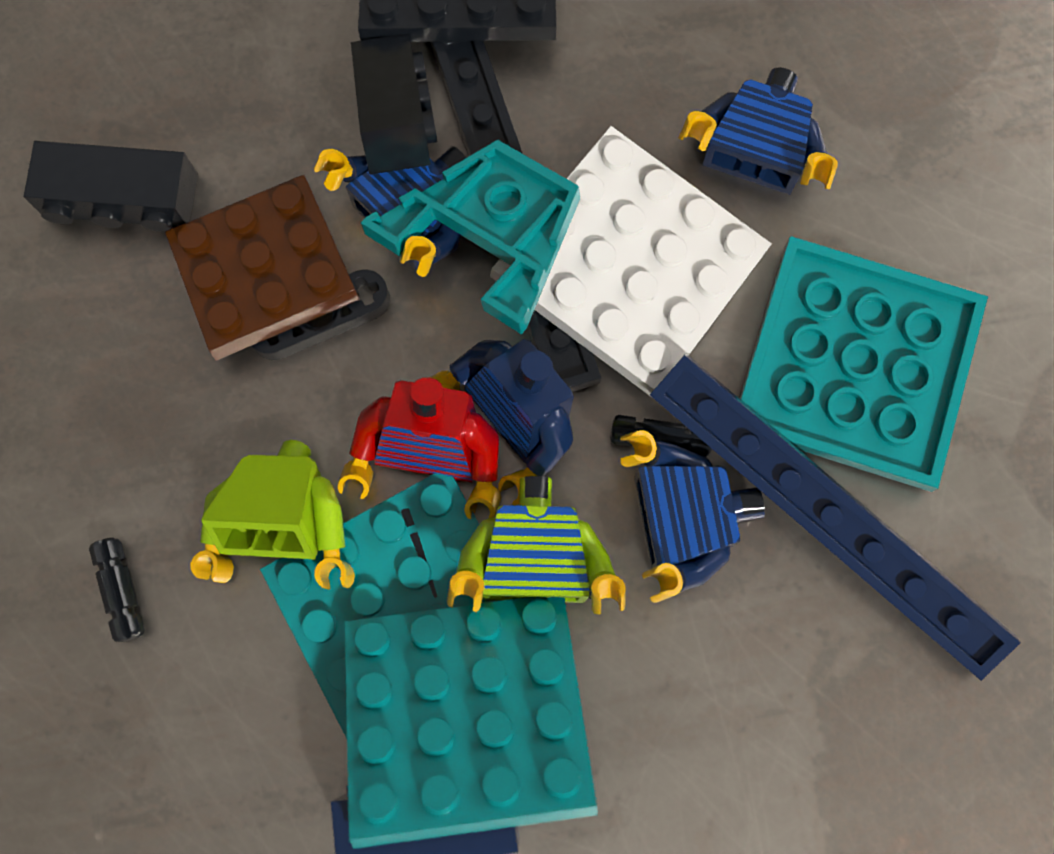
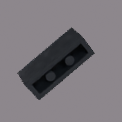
(392, 103)
(110, 185)

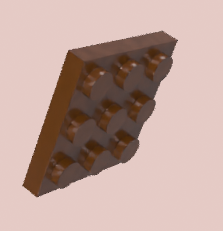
(260, 267)

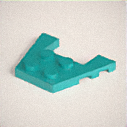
(502, 206)

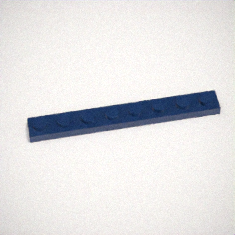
(835, 517)

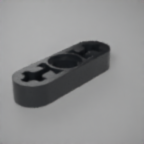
(360, 314)

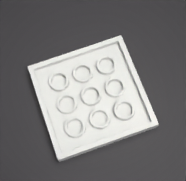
(643, 262)

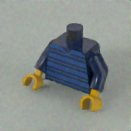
(763, 135)
(382, 193)
(520, 399)
(686, 512)

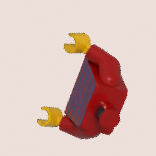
(427, 433)

